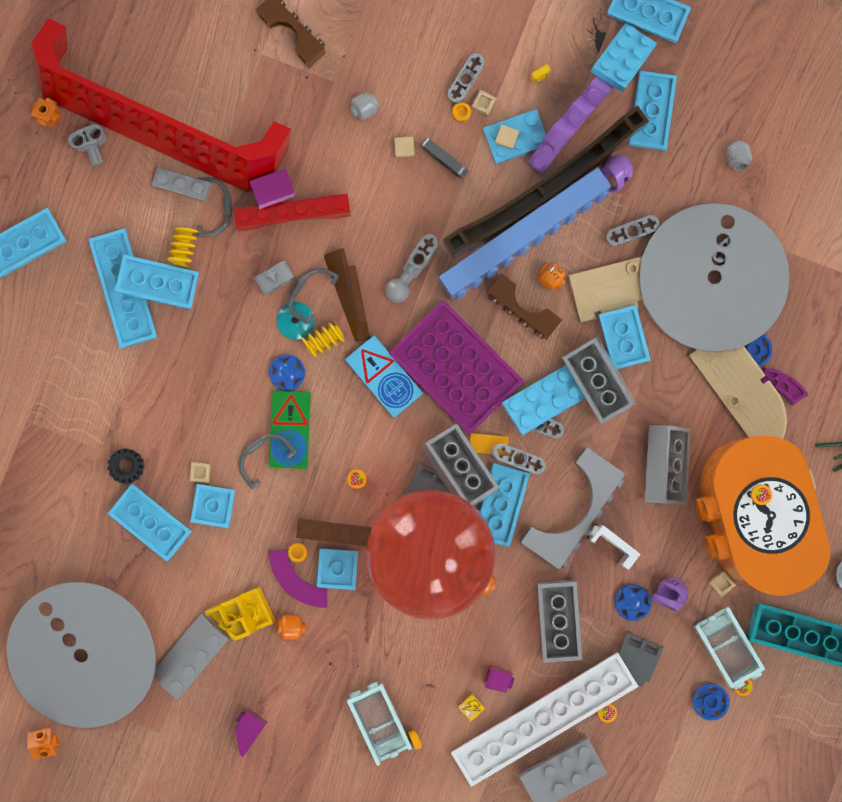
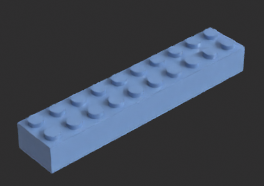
(524, 234)

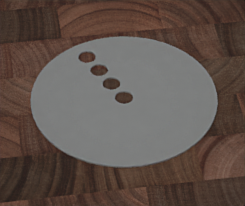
(709, 314)
(117, 648)

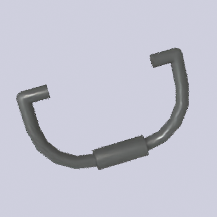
(227, 209)
(298, 286)
(255, 445)

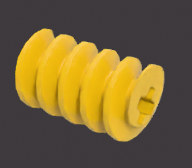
(182, 247)
(323, 339)

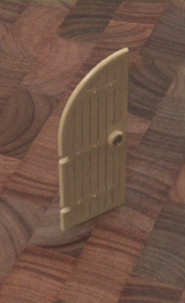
(607, 288)
(738, 384)

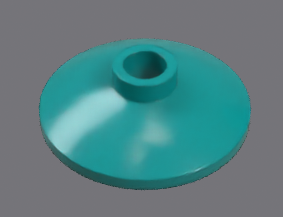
(292, 330)

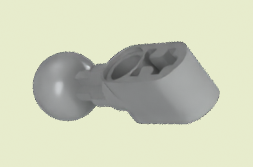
(398, 289)

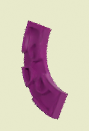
(785, 385)
(293, 583)

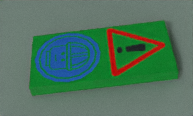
(291, 420)

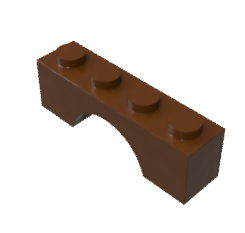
(308, 47)
(541, 322)
(333, 532)

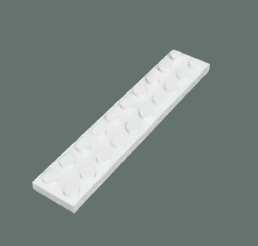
(544, 719)

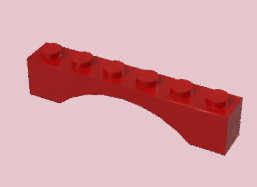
(306, 209)

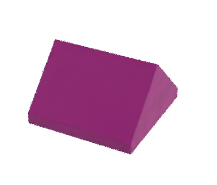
(272, 188)

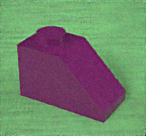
(498, 679)
(248, 729)

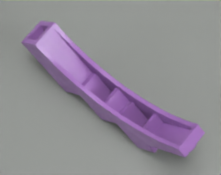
(570, 123)

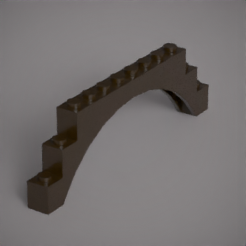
(584, 162)

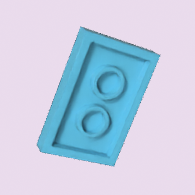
(529, 138)
(624, 337)

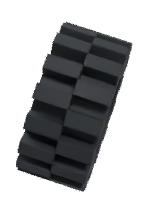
(114, 466)

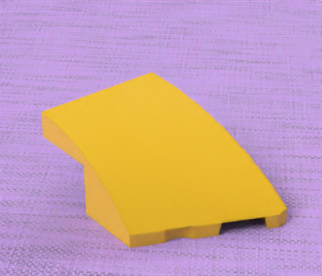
(243, 614)

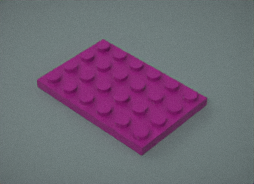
(456, 367)

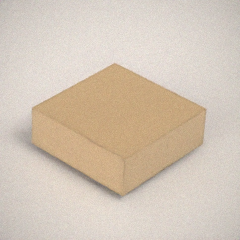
(484, 102)
(507, 137)
(404, 147)
(200, 472)
(722, 583)

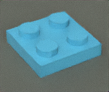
(213, 506)
(337, 569)

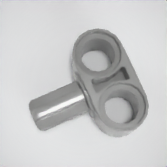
(89, 144)
(274, 278)

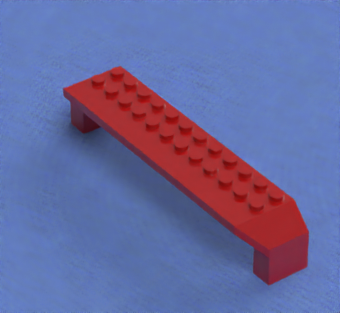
(149, 127)

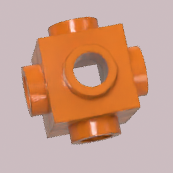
(46, 112)
(42, 743)

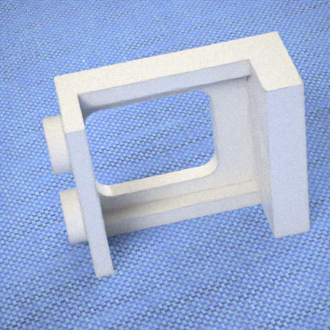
(630, 554)

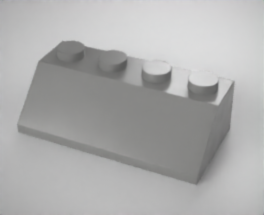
(667, 465)
(190, 656)

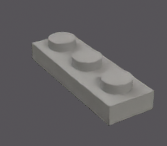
(181, 184)

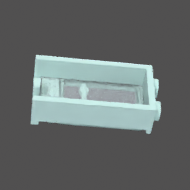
(729, 648)
(379, 722)

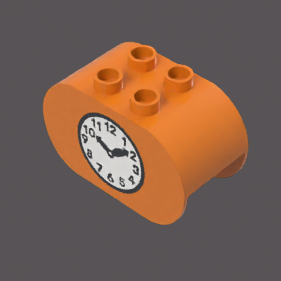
(767, 546)

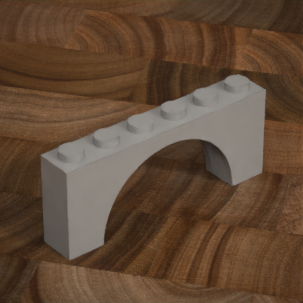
(602, 480)

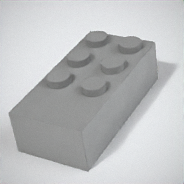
(599, 380)
(460, 466)
(559, 620)
(563, 772)

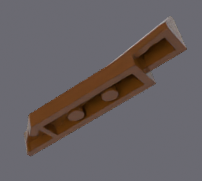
(349, 293)

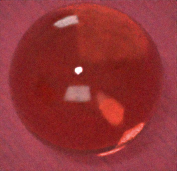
(430, 554)

